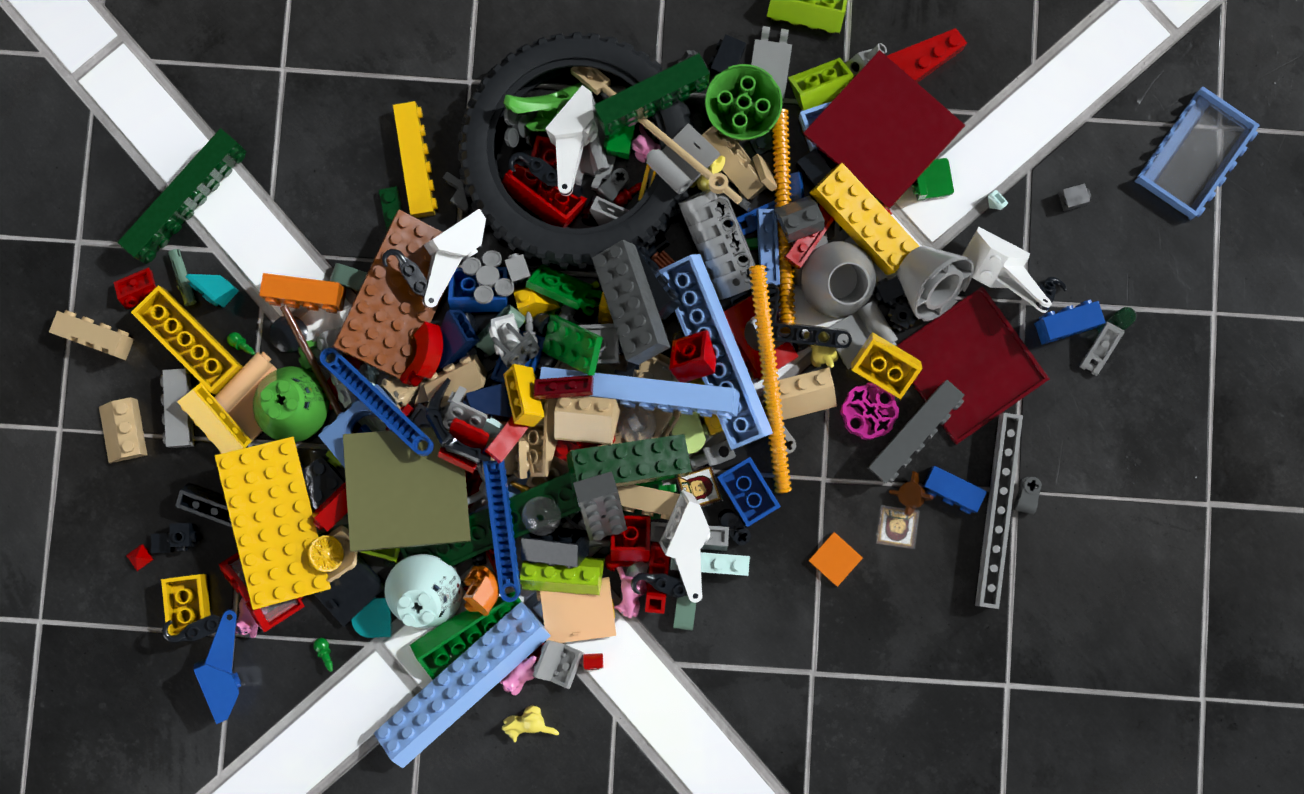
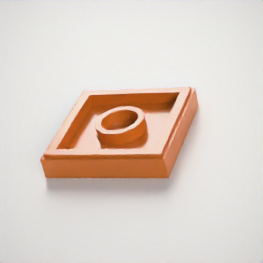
(835, 559)

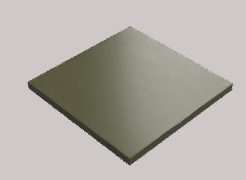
(402, 496)

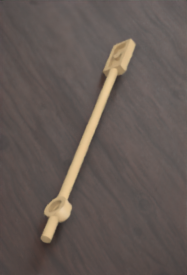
(598, 82)

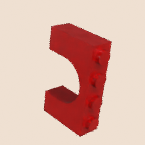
(737, 319)

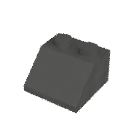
(800, 218)

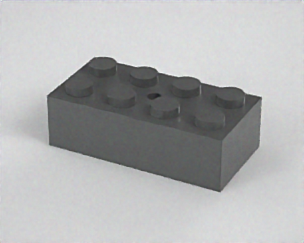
(600, 506)

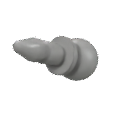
(529, 326)

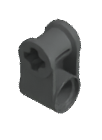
(612, 187)
(1027, 497)

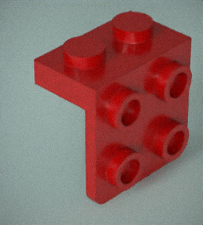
(469, 436)

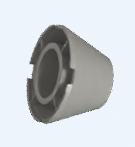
(817, 275)
(933, 280)

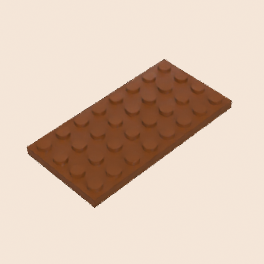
(386, 309)

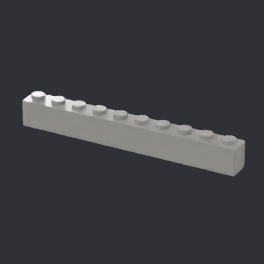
(999, 510)

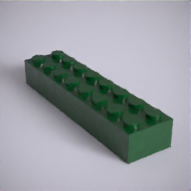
(182, 197)

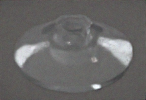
(545, 507)

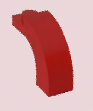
(658, 564)

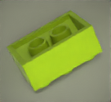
(820, 83)

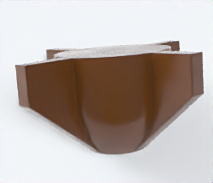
(911, 494)

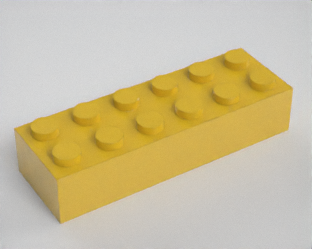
(864, 218)
(187, 339)

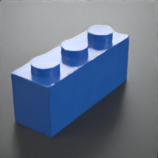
(954, 490)

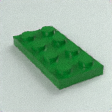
(572, 344)

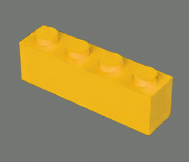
(213, 420)

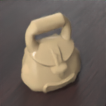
(398, 391)

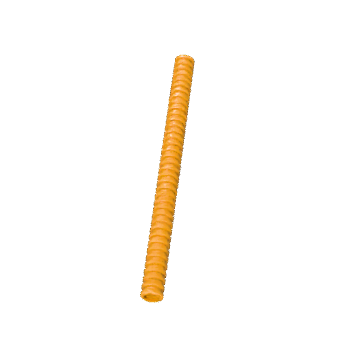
(782, 198)
(770, 378)

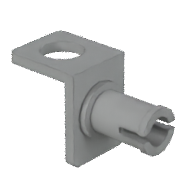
(864, 57)
(712, 456)

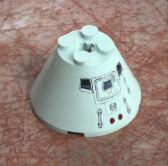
(423, 591)

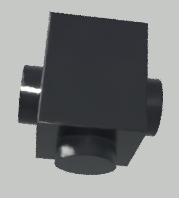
(888, 291)

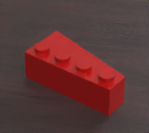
(929, 55)
(541, 199)

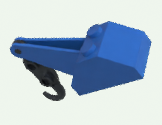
(215, 672)

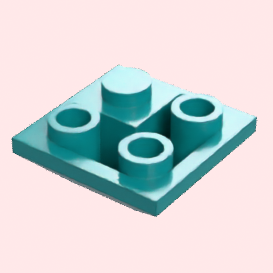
(215, 288)

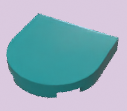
(374, 620)

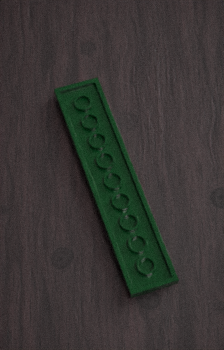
(557, 489)

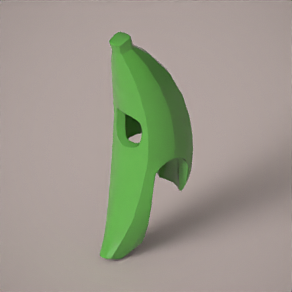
(546, 105)

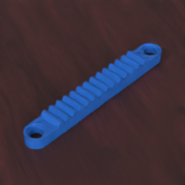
(376, 402)
(502, 528)

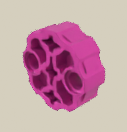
(864, 430)

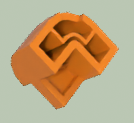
(482, 590)

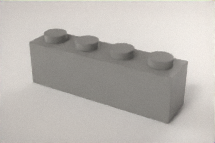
(177, 423)

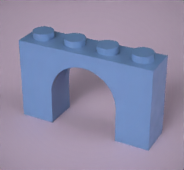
(333, 434)

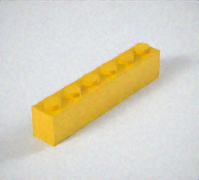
(414, 160)

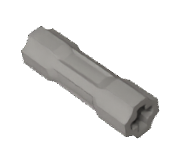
(597, 156)

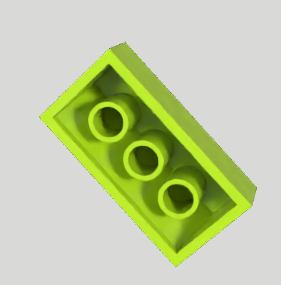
(812, 13)
(558, 578)

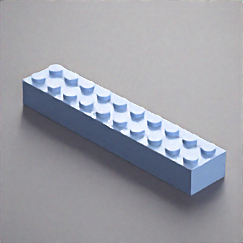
(700, 312)
(659, 393)
(461, 685)

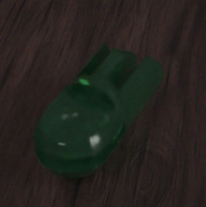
(1123, 319)

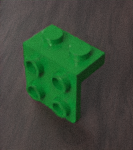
(934, 181)

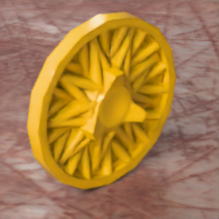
(325, 553)

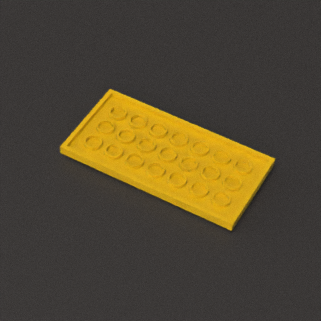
(271, 521)

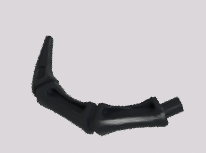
(446, 440)

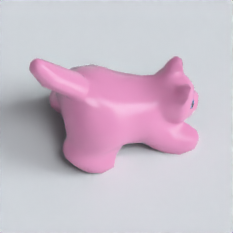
(643, 145)
(630, 603)
(245, 622)
(518, 676)

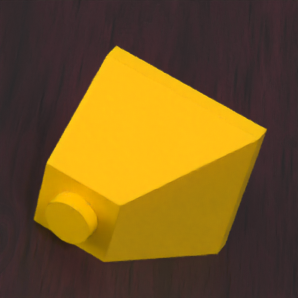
(532, 301)

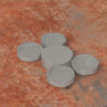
(488, 277)

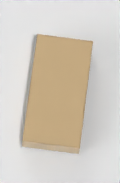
(764, 172)

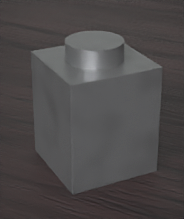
(1074, 197)

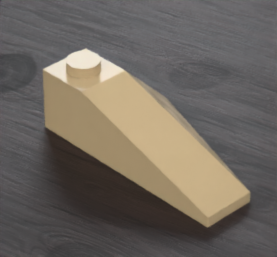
(542, 441)

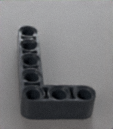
(796, 328)

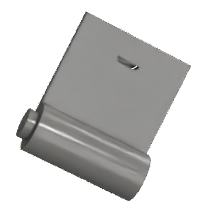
(676, 170)
(860, 326)

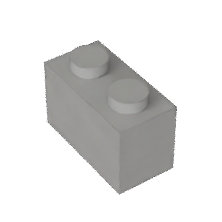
(518, 269)

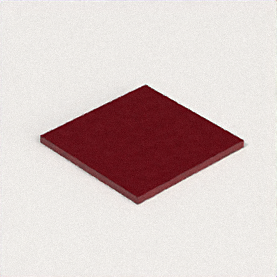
(884, 129)
(979, 356)

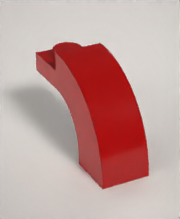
(427, 356)

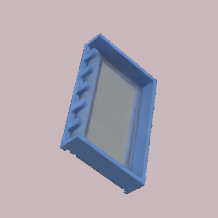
(1198, 153)

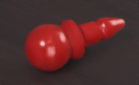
(623, 197)

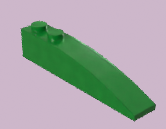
(452, 638)

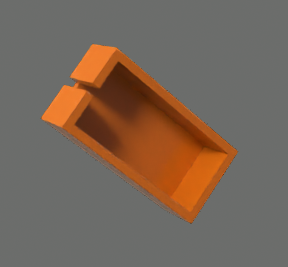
(302, 292)

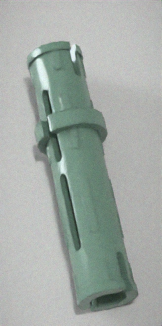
(180, 273)

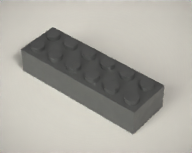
(630, 302)
(915, 431)

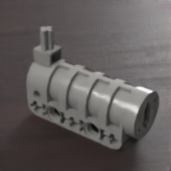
(715, 242)

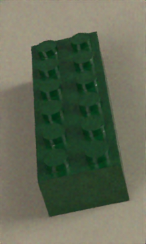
(652, 94)
(632, 461)

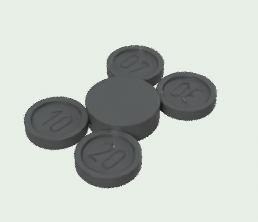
(518, 128)

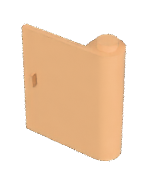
(239, 392)
(578, 616)

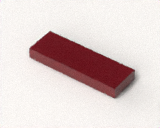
(563, 387)

